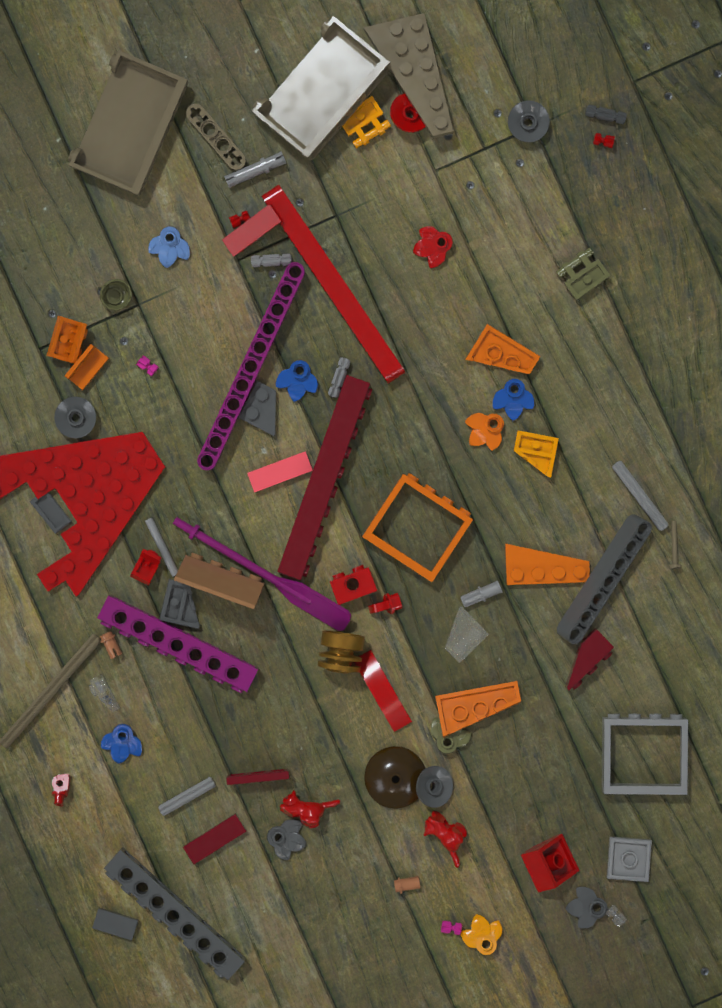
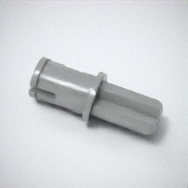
(481, 594)

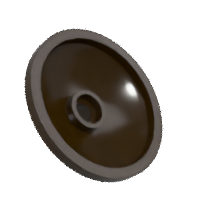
(385, 765)

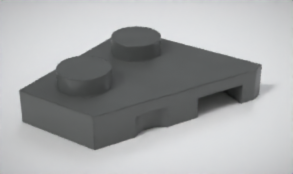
(179, 605)

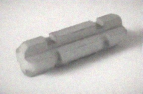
(271, 260)
(339, 377)

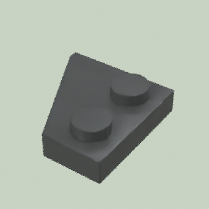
(261, 408)

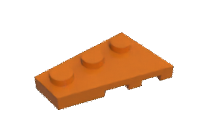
(502, 351)

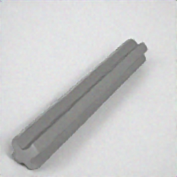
(641, 497)

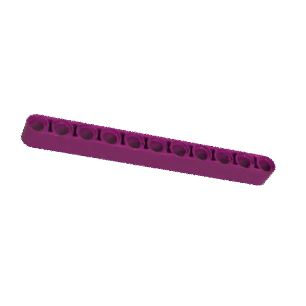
(251, 355)

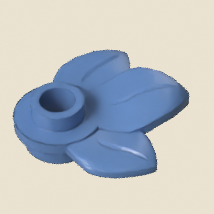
(169, 250)

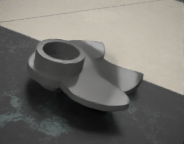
(289, 840)
(583, 907)

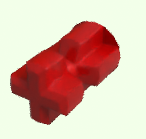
(607, 140)
(236, 220)

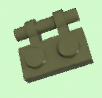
(587, 278)

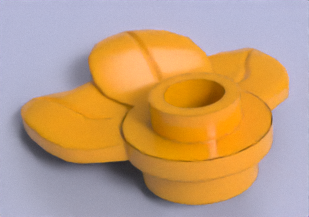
(481, 932)

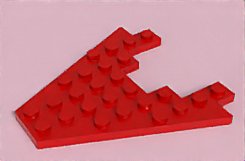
(101, 487)

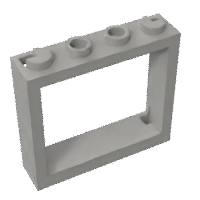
(640, 788)

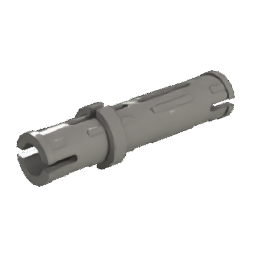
(255, 169)

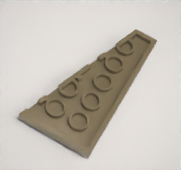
(414, 67)

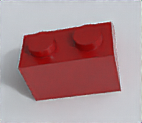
(550, 863)

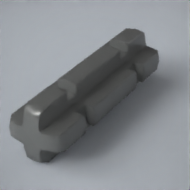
(606, 114)

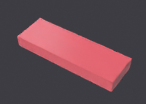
(279, 471)

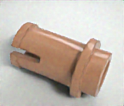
(110, 644)
(406, 884)

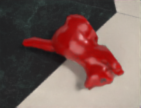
(308, 812)
(449, 834)

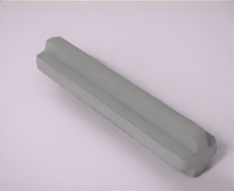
(186, 796)

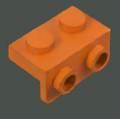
(67, 340)

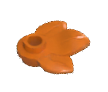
(482, 432)

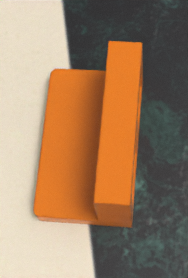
(87, 367)

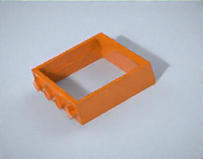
(430, 493)

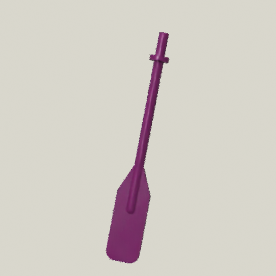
(295, 592)

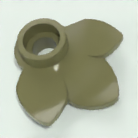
(457, 739)

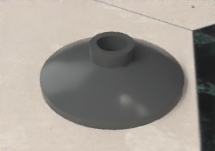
(528, 110)
(64, 417)
(441, 788)

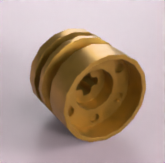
(341, 651)

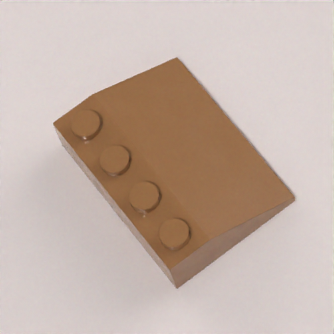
(220, 581)

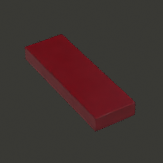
(259, 776)
(214, 838)

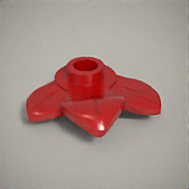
(430, 246)

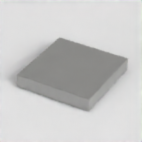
(629, 859)

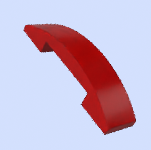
(383, 691)

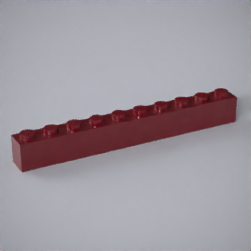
(323, 477)

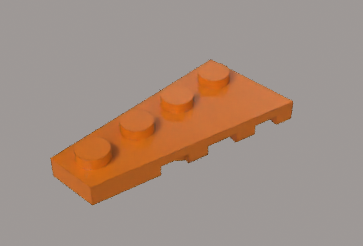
(541, 567)
(470, 706)

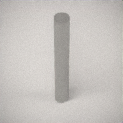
(161, 546)

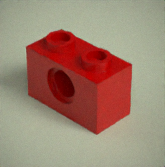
(343, 593)

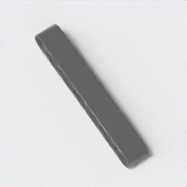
(604, 579)

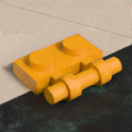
(364, 115)

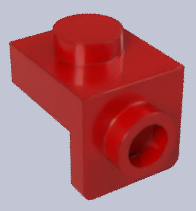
(146, 566)

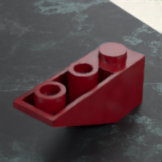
(589, 653)

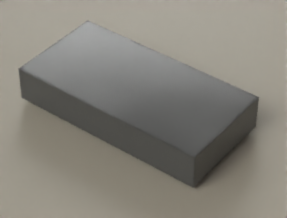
(51, 512)
(115, 923)

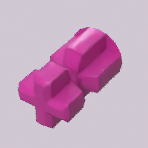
(144, 363)
(447, 927)

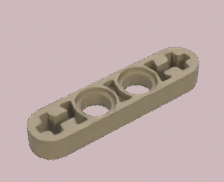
(218, 135)

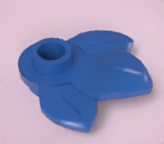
(296, 383)
(513, 402)
(121, 746)

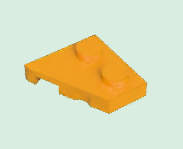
(537, 450)

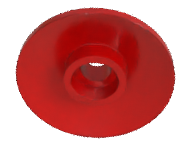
(398, 112)

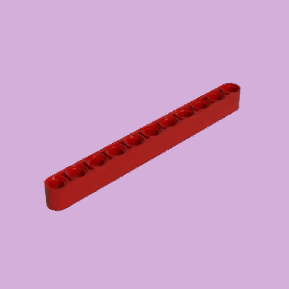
(334, 285)

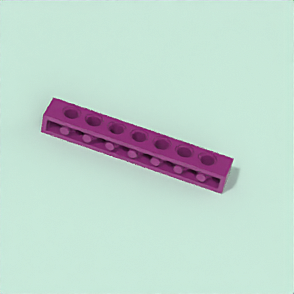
(108, 618)

